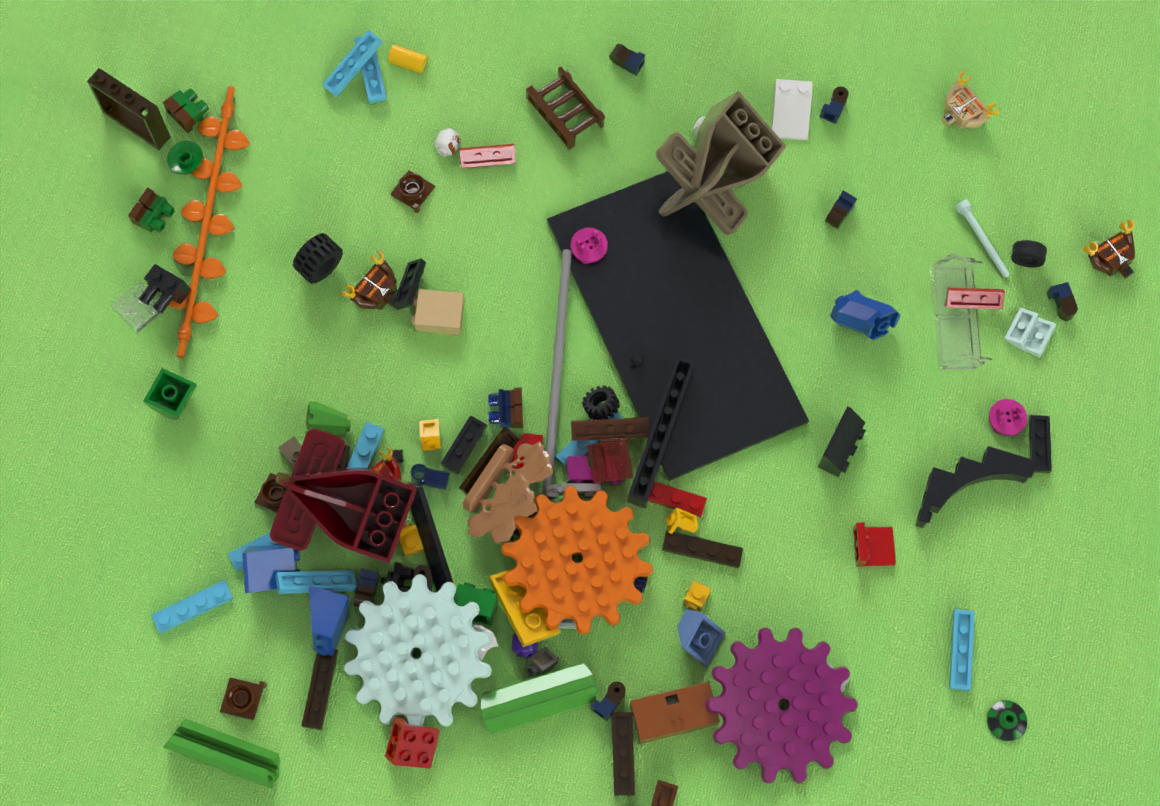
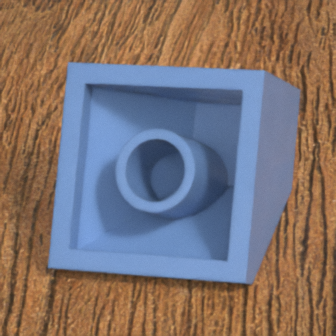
(699, 636)

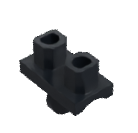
(399, 575)

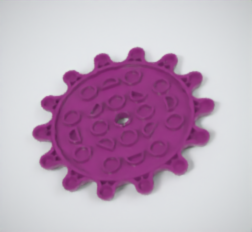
(752, 711)

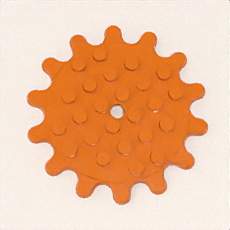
(572, 588)

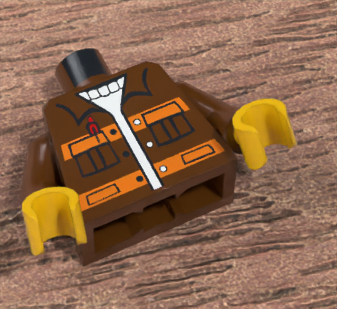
(1114, 253)
(376, 286)

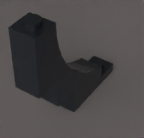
(994, 466)

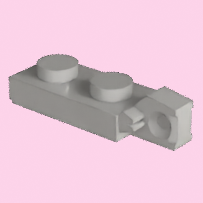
(587, 490)

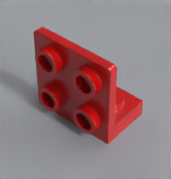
(873, 545)
(411, 744)

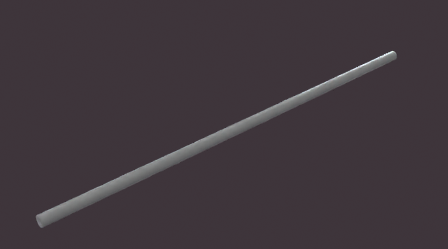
(557, 361)

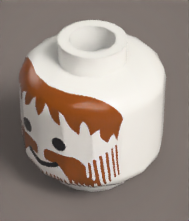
(447, 142)

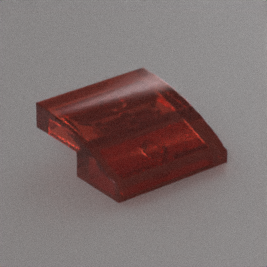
(610, 461)

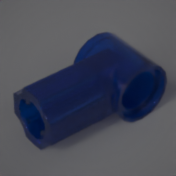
(431, 478)

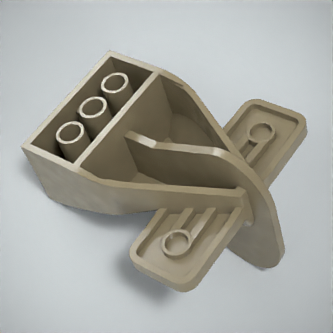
(731, 152)

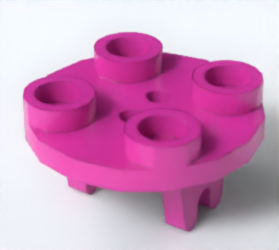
(582, 250)
(998, 417)

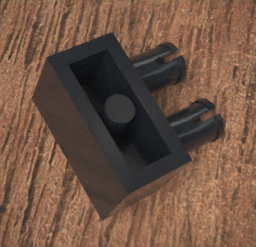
(168, 284)

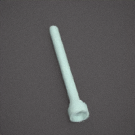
(964, 209)

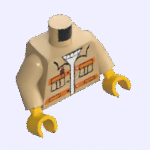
(965, 107)

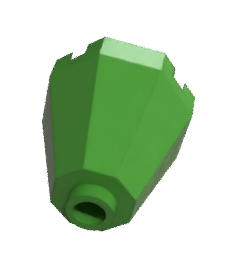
(327, 419)

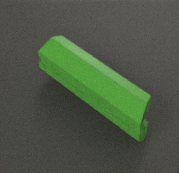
(538, 697)
(225, 753)

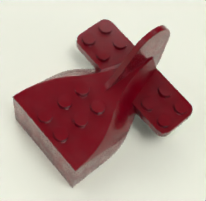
(351, 505)

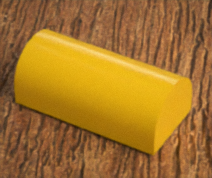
(407, 58)

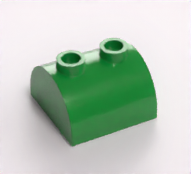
(169, 394)

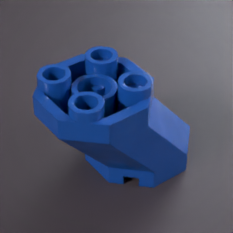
(864, 315)

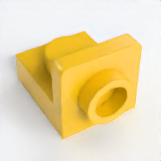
(430, 434)
(682, 519)
(410, 540)
(696, 596)

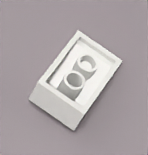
(791, 109)

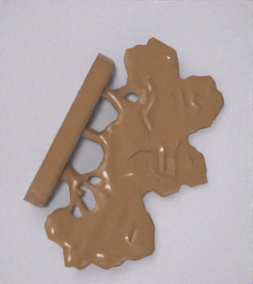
(509, 498)

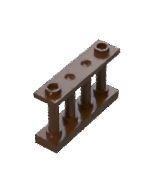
(556, 122)

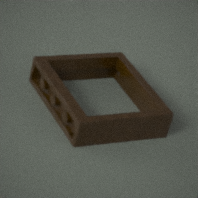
(128, 108)

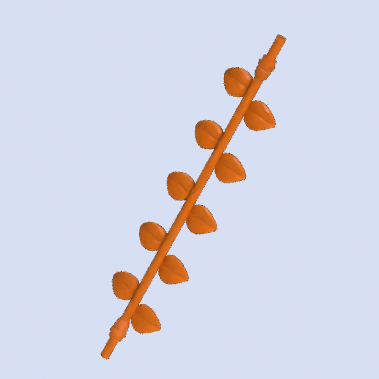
(217, 225)

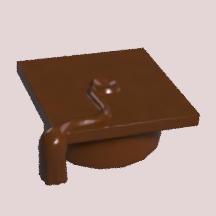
(412, 190)
(270, 494)
(242, 698)

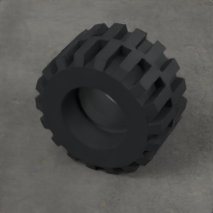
(317, 258)

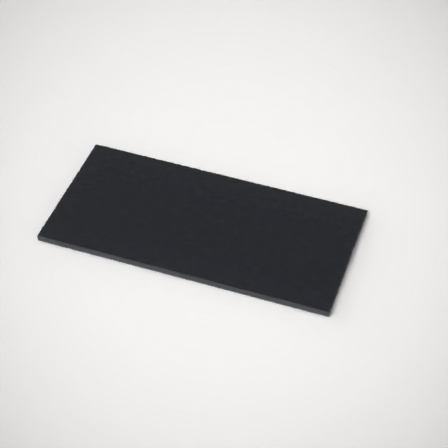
(673, 295)

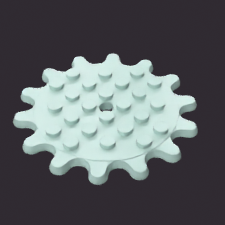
(447, 653)

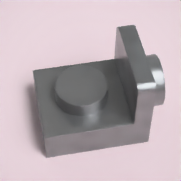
(540, 662)

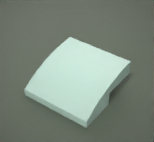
(1030, 332)

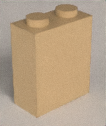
(438, 311)

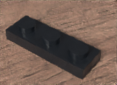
(409, 284)
(1040, 443)
(463, 444)

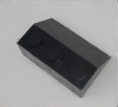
(843, 443)

